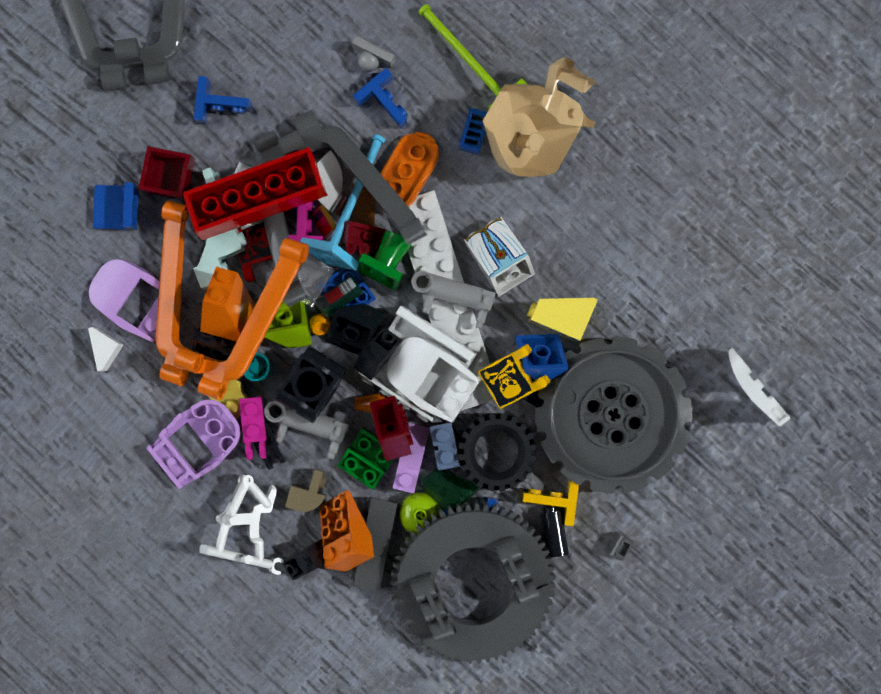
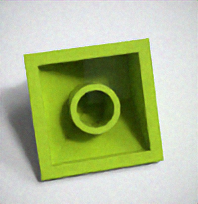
(290, 326)

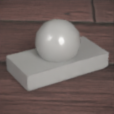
(371, 55)

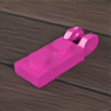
(253, 425)

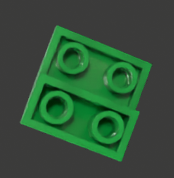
(365, 459)

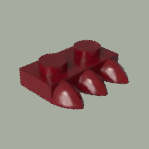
(364, 236)

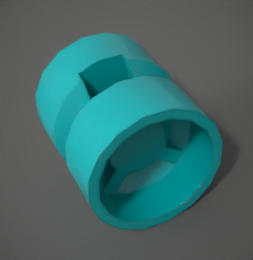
(260, 368)

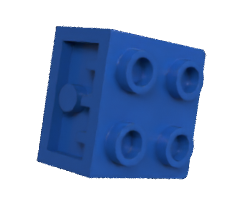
(116, 207)

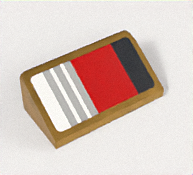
(325, 224)

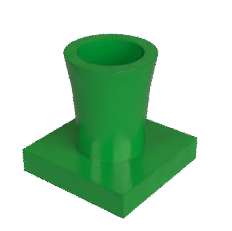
(387, 258)

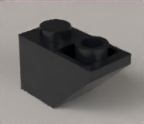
(377, 353)
(305, 560)

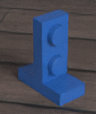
(384, 97)
(216, 102)

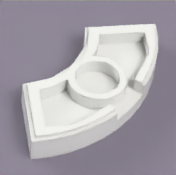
(332, 179)

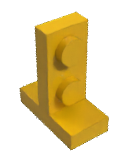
(556, 499)

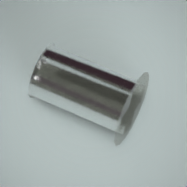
(339, 206)

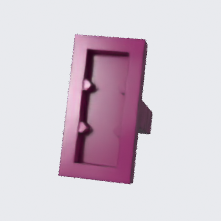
(304, 224)

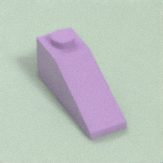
(410, 465)

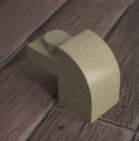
(306, 499)

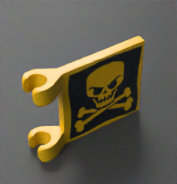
(508, 380)

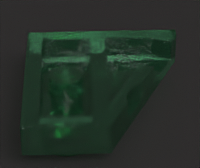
(448, 489)

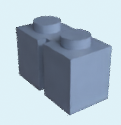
(446, 454)

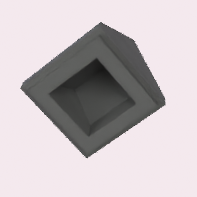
(619, 546)

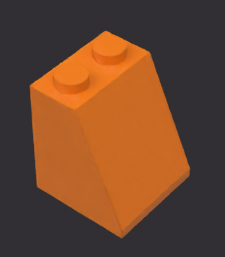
(226, 305)

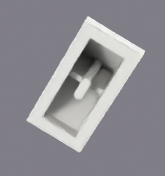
(104, 348)

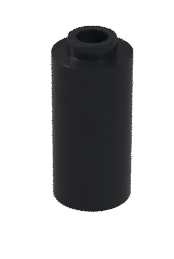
(554, 532)

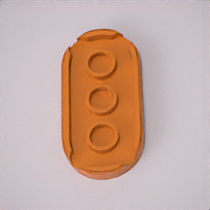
(411, 165)

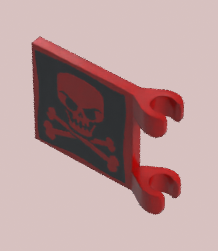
(256, 249)

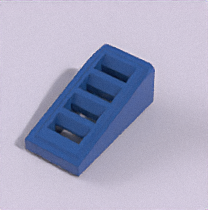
(467, 147)

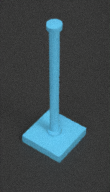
(330, 252)

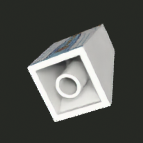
(500, 256)

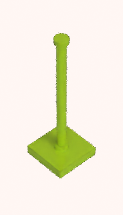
(459, 48)

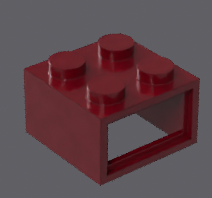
(166, 173)
(390, 413)

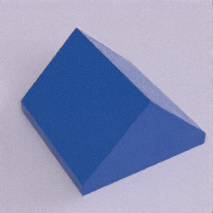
(546, 355)

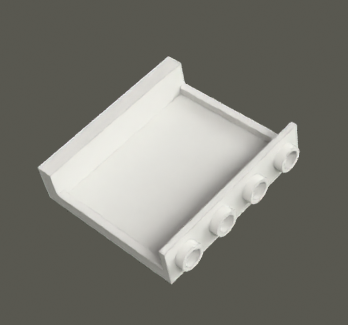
(441, 375)

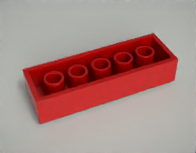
(255, 194)

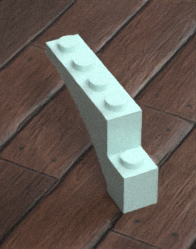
(217, 247)

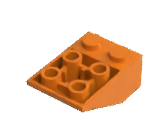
(344, 534)

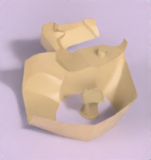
(536, 124)

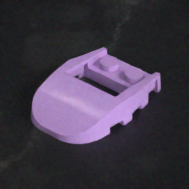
(113, 287)
(215, 428)

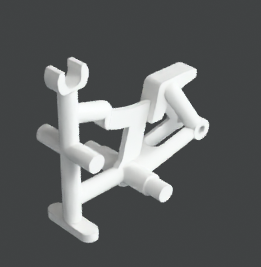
(230, 518)

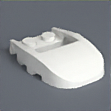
(412, 364)
(753, 390)

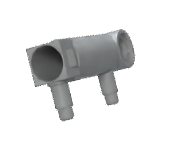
(455, 292)
(323, 426)

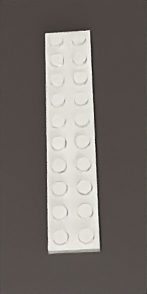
(436, 256)

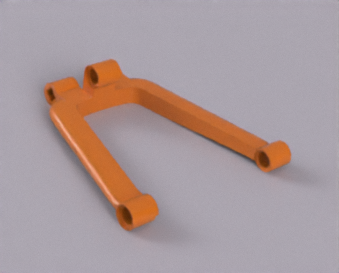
(181, 360)

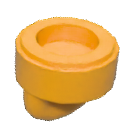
(319, 324)

